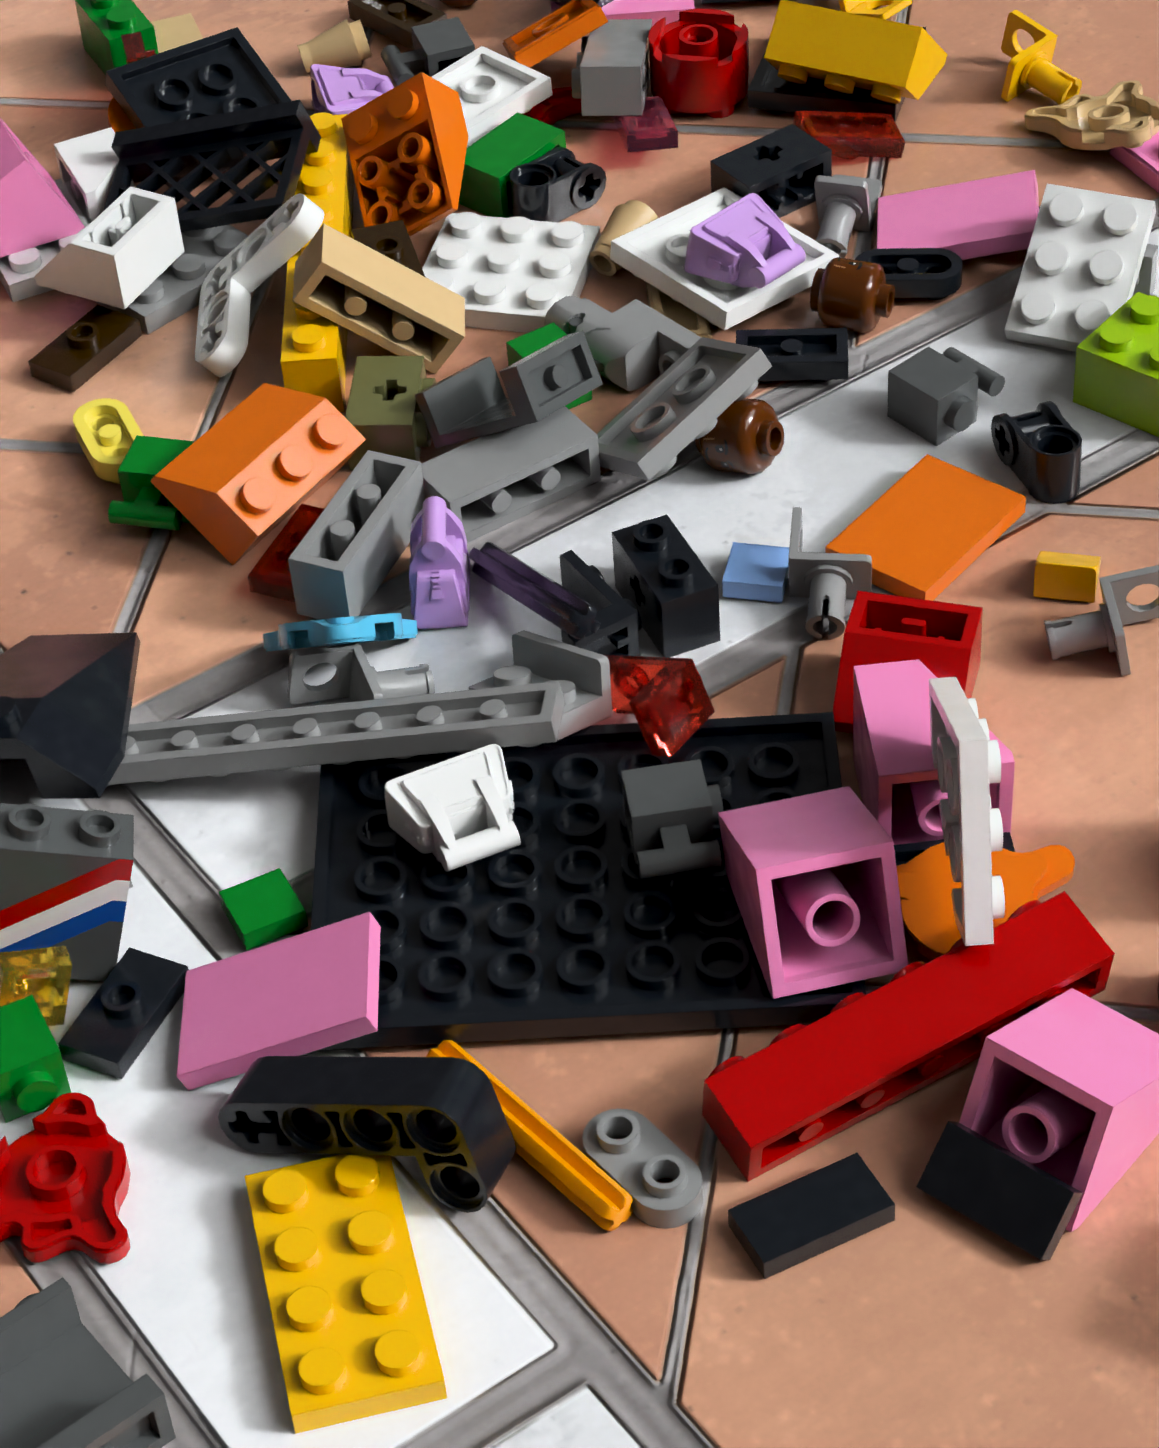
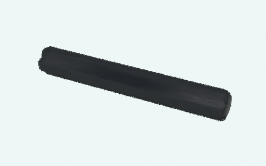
(535, 590)

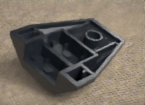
(68, 709)

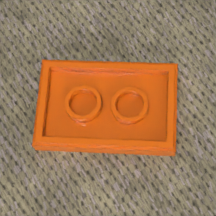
(929, 527)

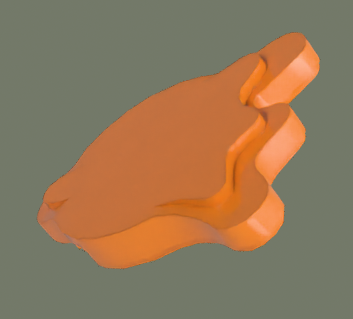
(928, 886)

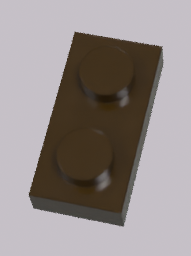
(394, 17)

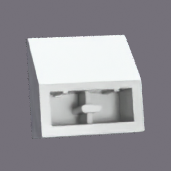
(118, 250)

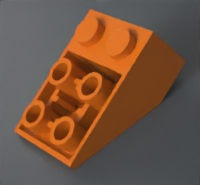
(408, 153)

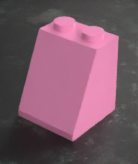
(30, 200)
(896, 754)
(815, 890)
(1069, 1093)

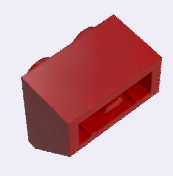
(904, 629)

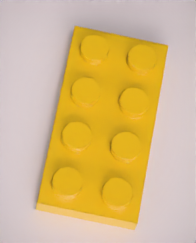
(343, 1290)

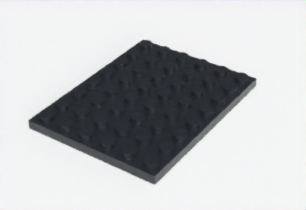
(563, 925)

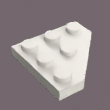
(970, 826)

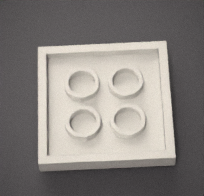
(659, 253)
(510, 267)

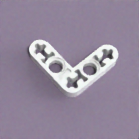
(228, 286)

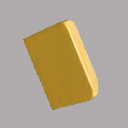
(1066, 576)

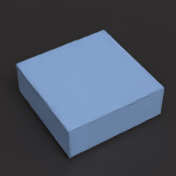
(756, 572)

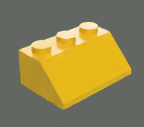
(852, 52)

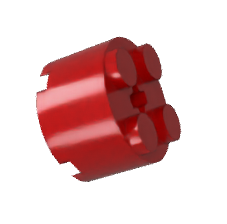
(699, 62)

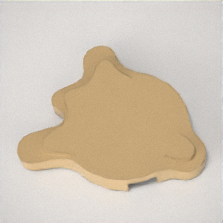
(1100, 122)

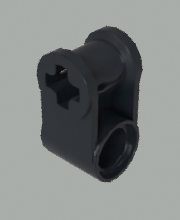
(555, 186)
(1041, 452)

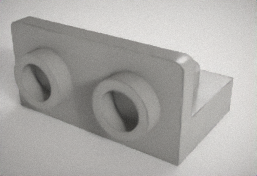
(581, 674)

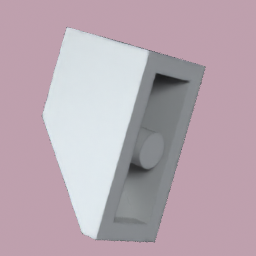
(88, 169)

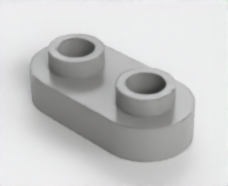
(640, 1161)

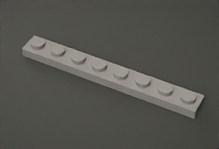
(342, 733)

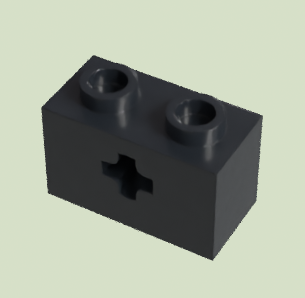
(776, 168)
(667, 586)

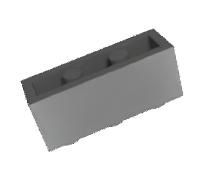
(613, 69)
(514, 471)
(357, 537)

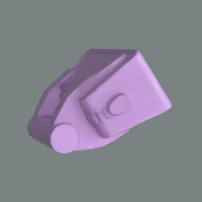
(345, 89)
(742, 245)
(439, 568)

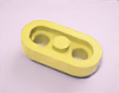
(105, 435)

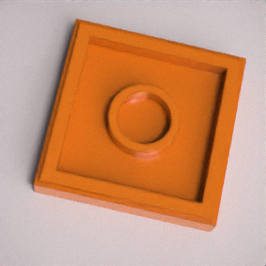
(554, 31)

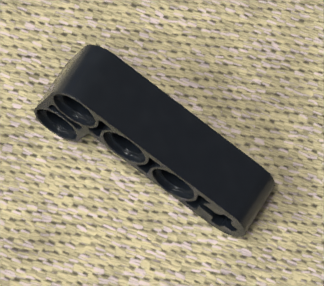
(379, 1106)

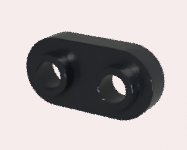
(918, 271)

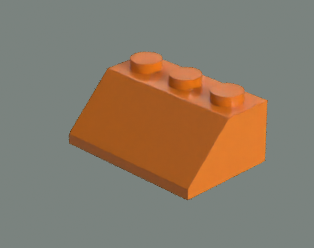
(258, 466)

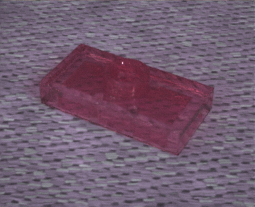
(651, 130)

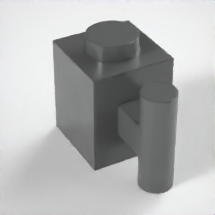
(434, 46)
(939, 392)
(671, 818)

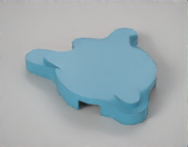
(340, 631)

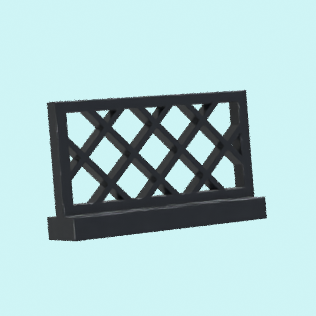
(217, 142)

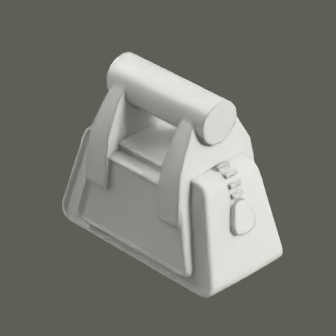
(456, 808)

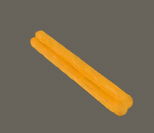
(553, 1154)

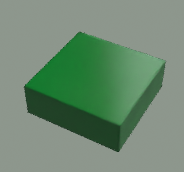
(263, 909)

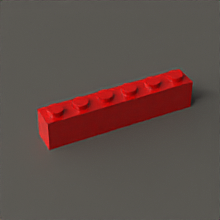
(899, 1035)

